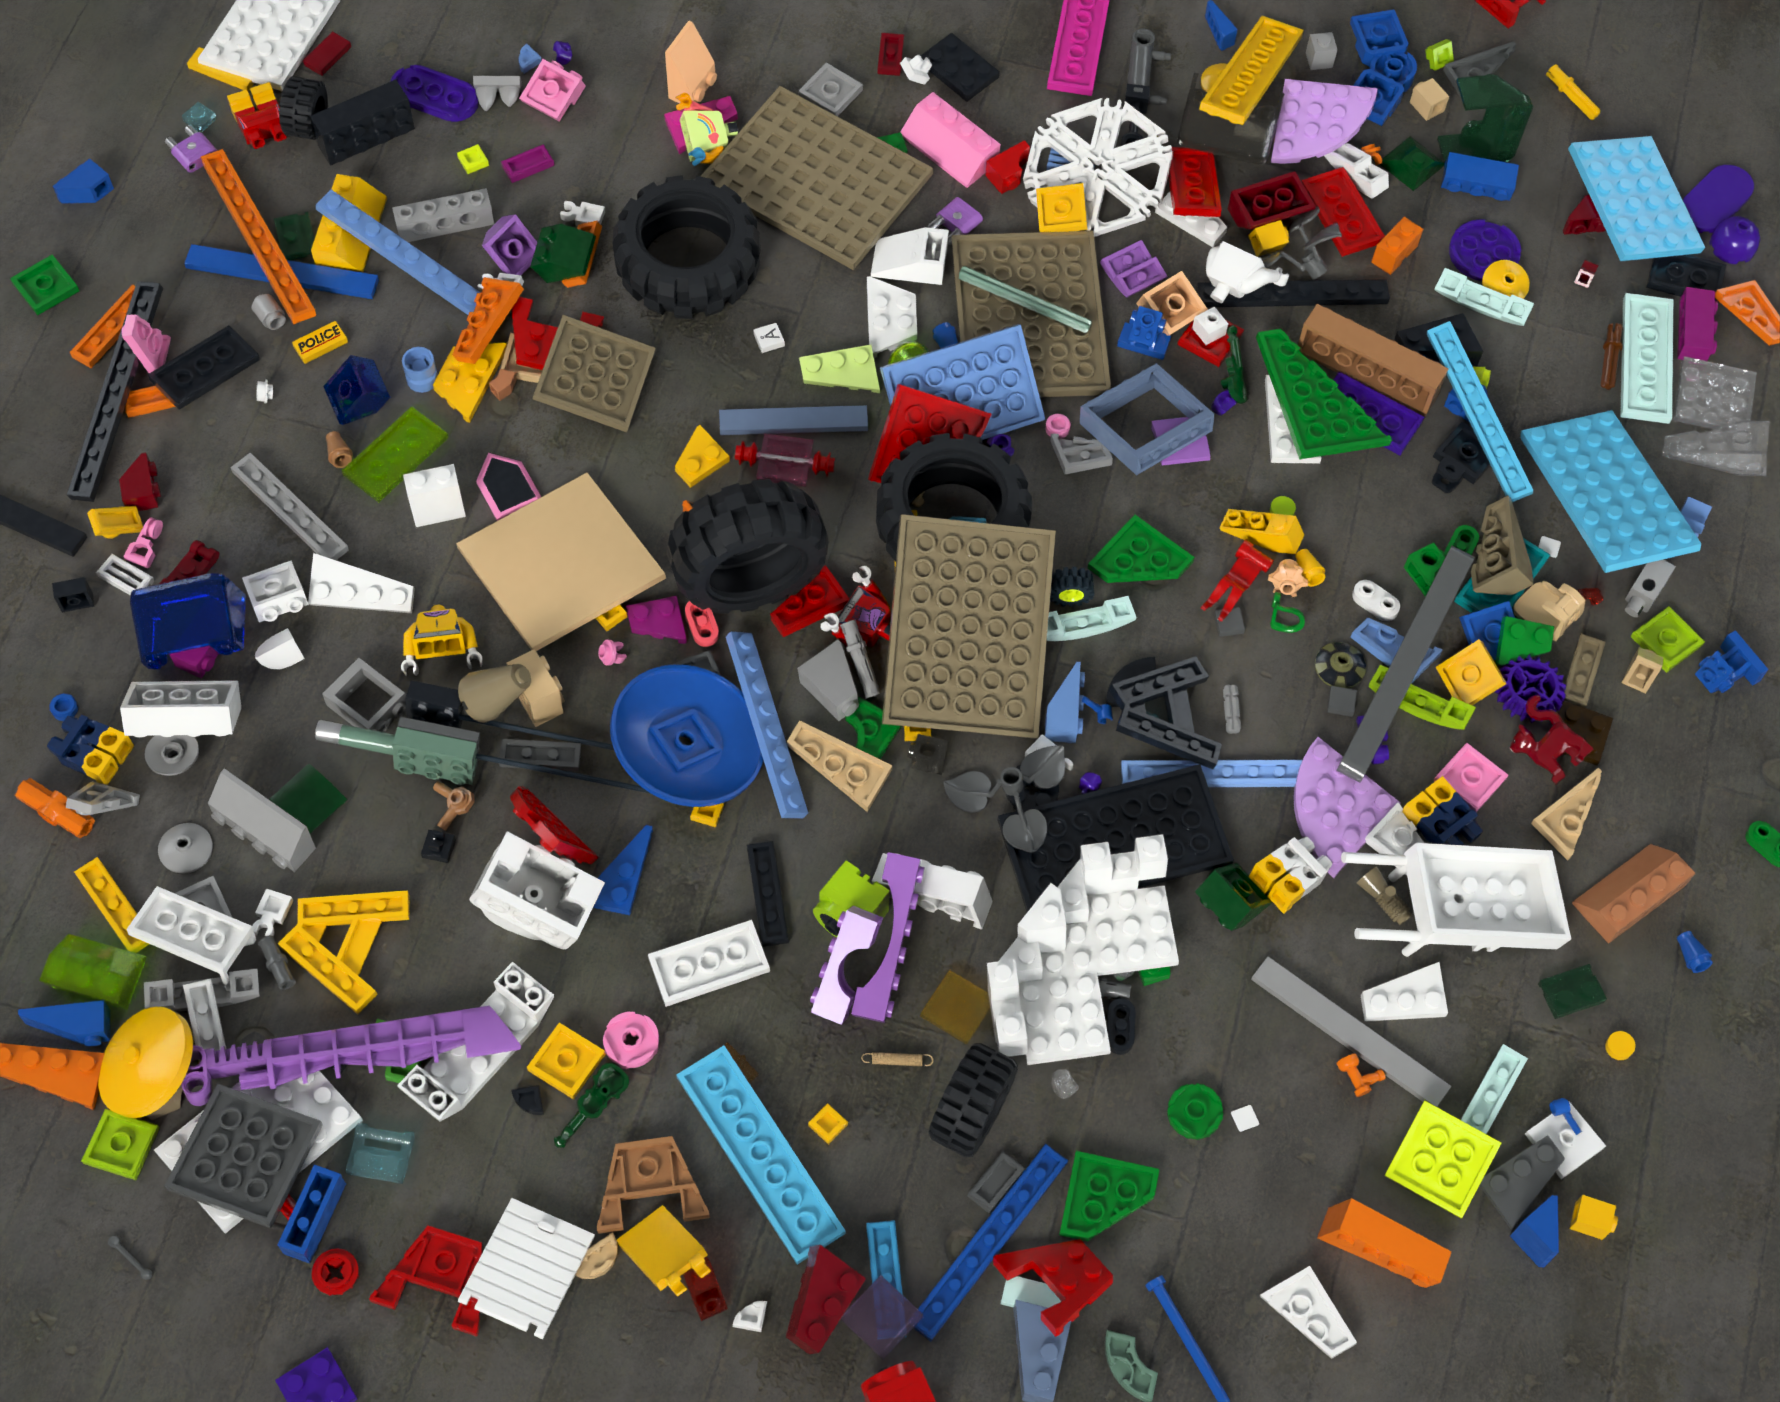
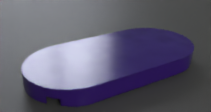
(437, 93)
(1718, 196)

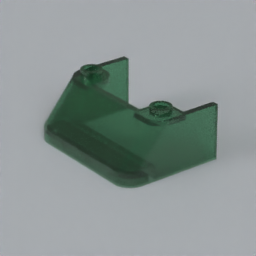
(1502, 124)

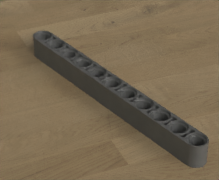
(1405, 664)

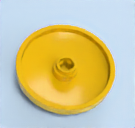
(145, 1062)

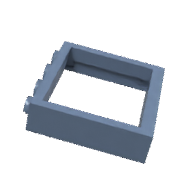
(1139, 460)

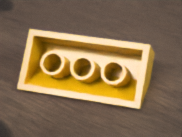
(336, 246)

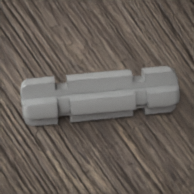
(1231, 708)

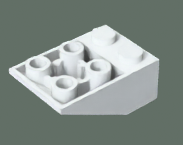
(912, 256)

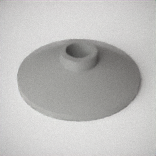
(162, 748)
(186, 858)

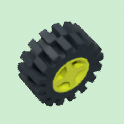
(1071, 586)

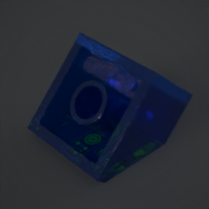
(356, 390)

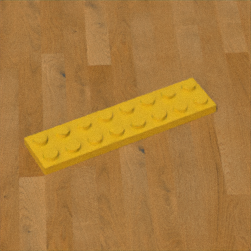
(1251, 70)

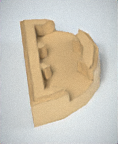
(599, 1258)

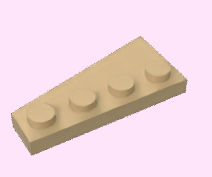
(845, 766)

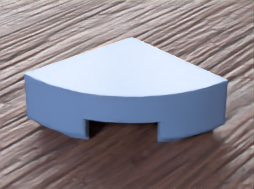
(528, 58)

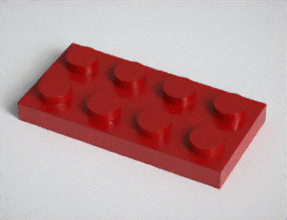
(1194, 183)
(1343, 205)

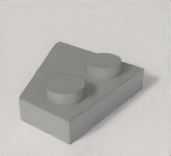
(1080, 454)
(100, 798)

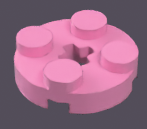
(627, 1055)

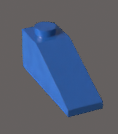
(79, 1022)

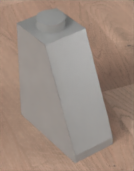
(830, 681)

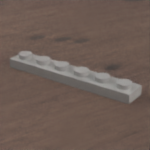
(289, 508)

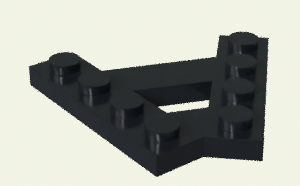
(1177, 734)

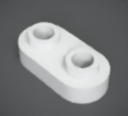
(1375, 600)

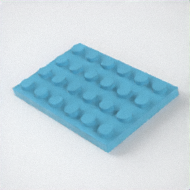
(1636, 198)

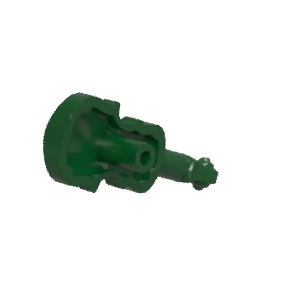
(1235, 381)
(608, 1083)

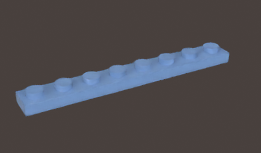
(398, 251)
(766, 725)

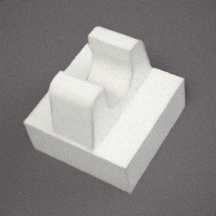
(917, 69)

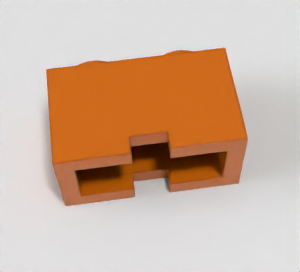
(1397, 245)

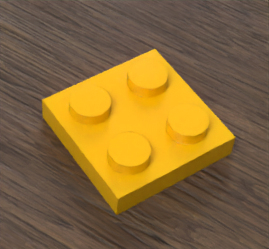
(1061, 208)
(1471, 674)
(566, 1060)

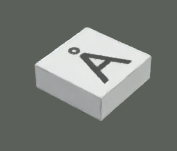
(769, 337)

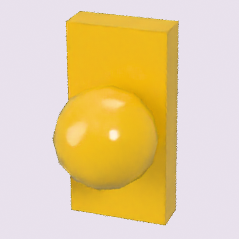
(115, 521)

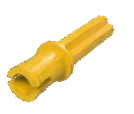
(1566, 85)

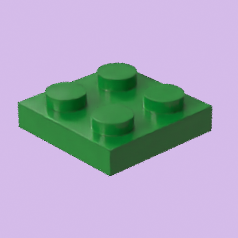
(44, 284)

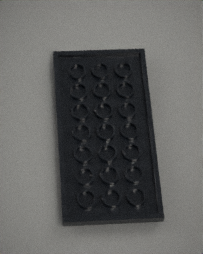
(1164, 804)

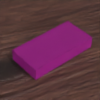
(527, 163)

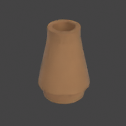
(338, 451)

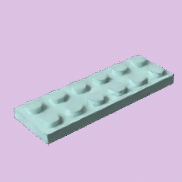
(1647, 358)

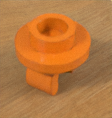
(1371, 150)

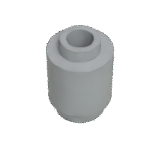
(268, 311)

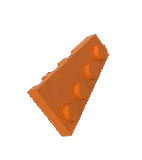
(490, 311)
(53, 1070)

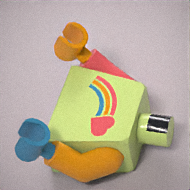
(703, 130)

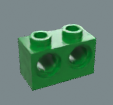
(1419, 571)

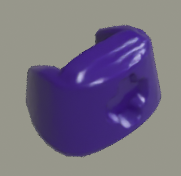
(563, 52)
(1222, 403)
(1090, 782)

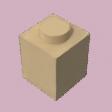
(1429, 99)

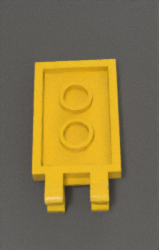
(664, 1250)

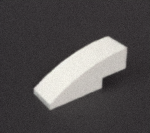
(1364, 175)

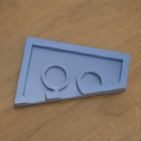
(1384, 643)

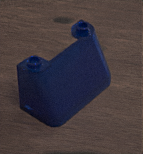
(187, 617)

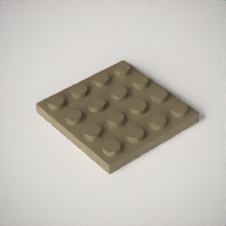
(594, 373)

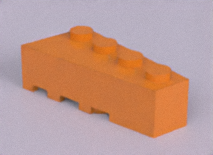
(1384, 1242)

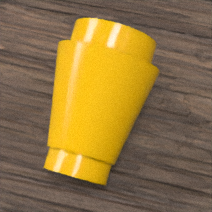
(1312, 569)

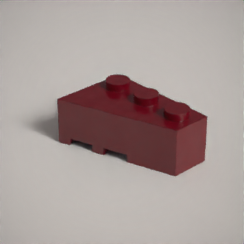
(822, 1300)

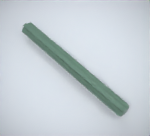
(1025, 299)

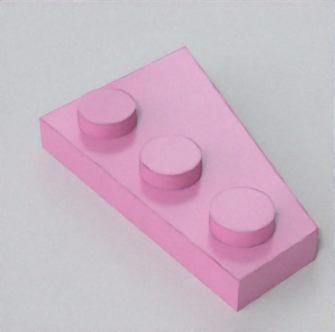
(146, 342)

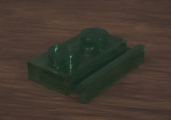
(295, 235)
(1572, 991)

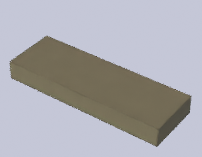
(1583, 670)

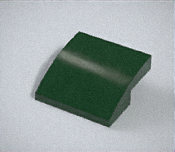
(309, 798)

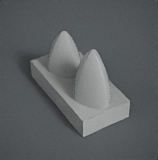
(488, 86)

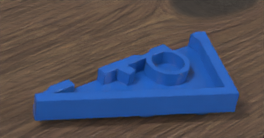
(624, 875)

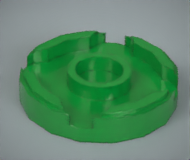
(1195, 1111)

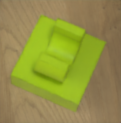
(1439, 54)

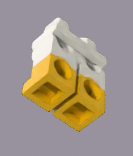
(1290, 872)

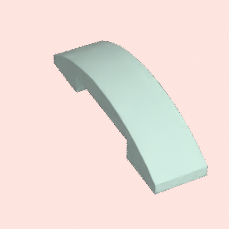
(1482, 299)
(1090, 621)

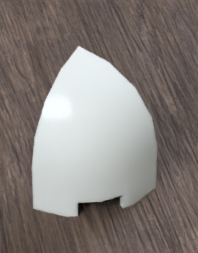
(279, 651)

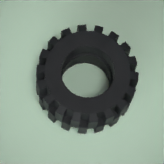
(298, 102)

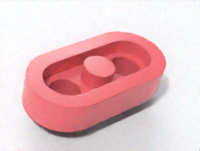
(702, 625)

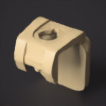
(1550, 606)

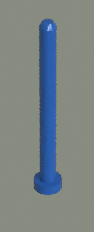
(1204, 1367)

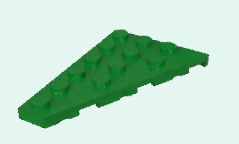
(1314, 408)

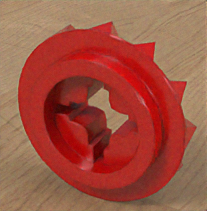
(335, 1258)

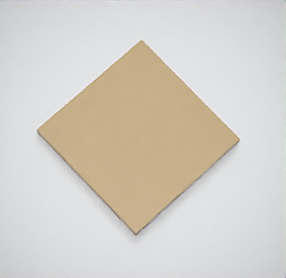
(560, 561)

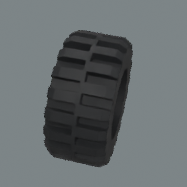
(973, 1099)

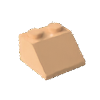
(1175, 300)

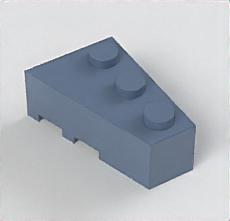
(1038, 1353)

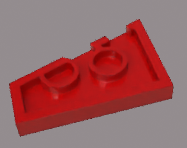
(810, 604)

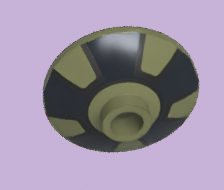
(1338, 674)

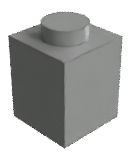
(1321, 51)

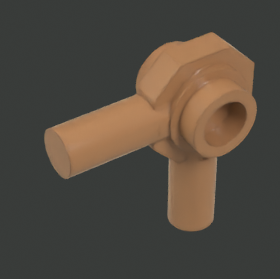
(458, 802)

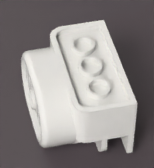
(535, 893)

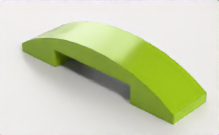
(1430, 706)

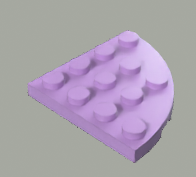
(1319, 118)
(1335, 808)

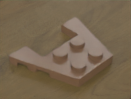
(644, 1171)

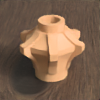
(1288, 578)

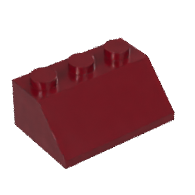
(1269, 201)

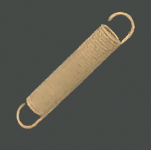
(897, 1059)

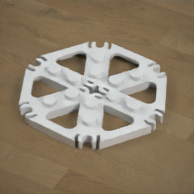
(1102, 151)

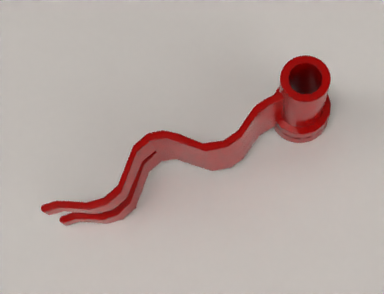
(1240, 577)

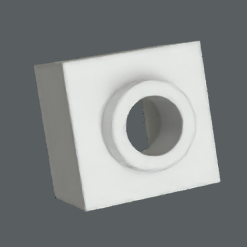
(1210, 325)

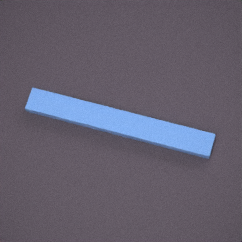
(1225, 774)

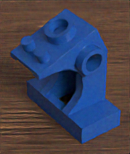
(1145, 333)
(1739, 660)

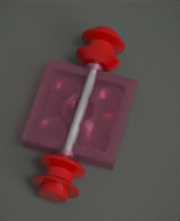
(785, 459)

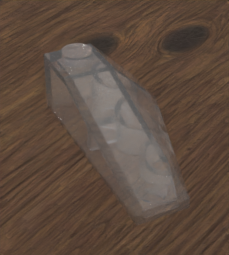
(1733, 449)

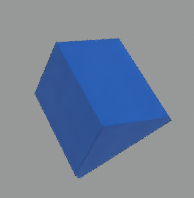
(1539, 1233)

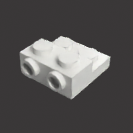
(275, 591)

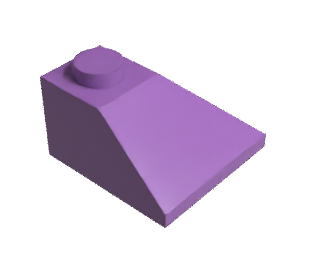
(510, 245)

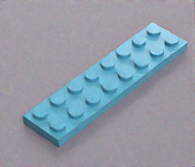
(760, 1154)

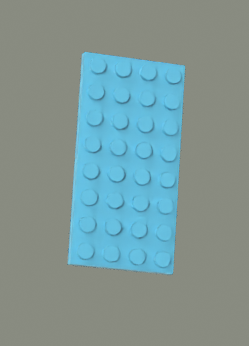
(1610, 491)

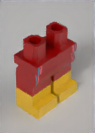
(260, 123)

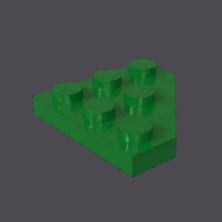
(1140, 555)
(1104, 1193)

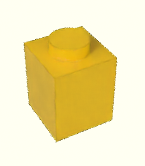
(1269, 238)
(1593, 1217)

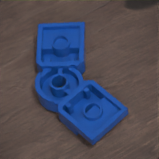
(1383, 48)

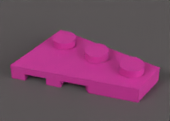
(672, 119)

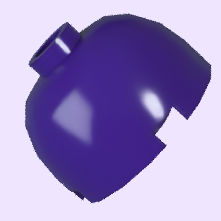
(1735, 240)

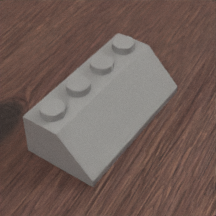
(260, 822)

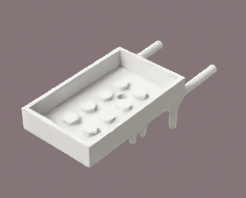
(1475, 897)

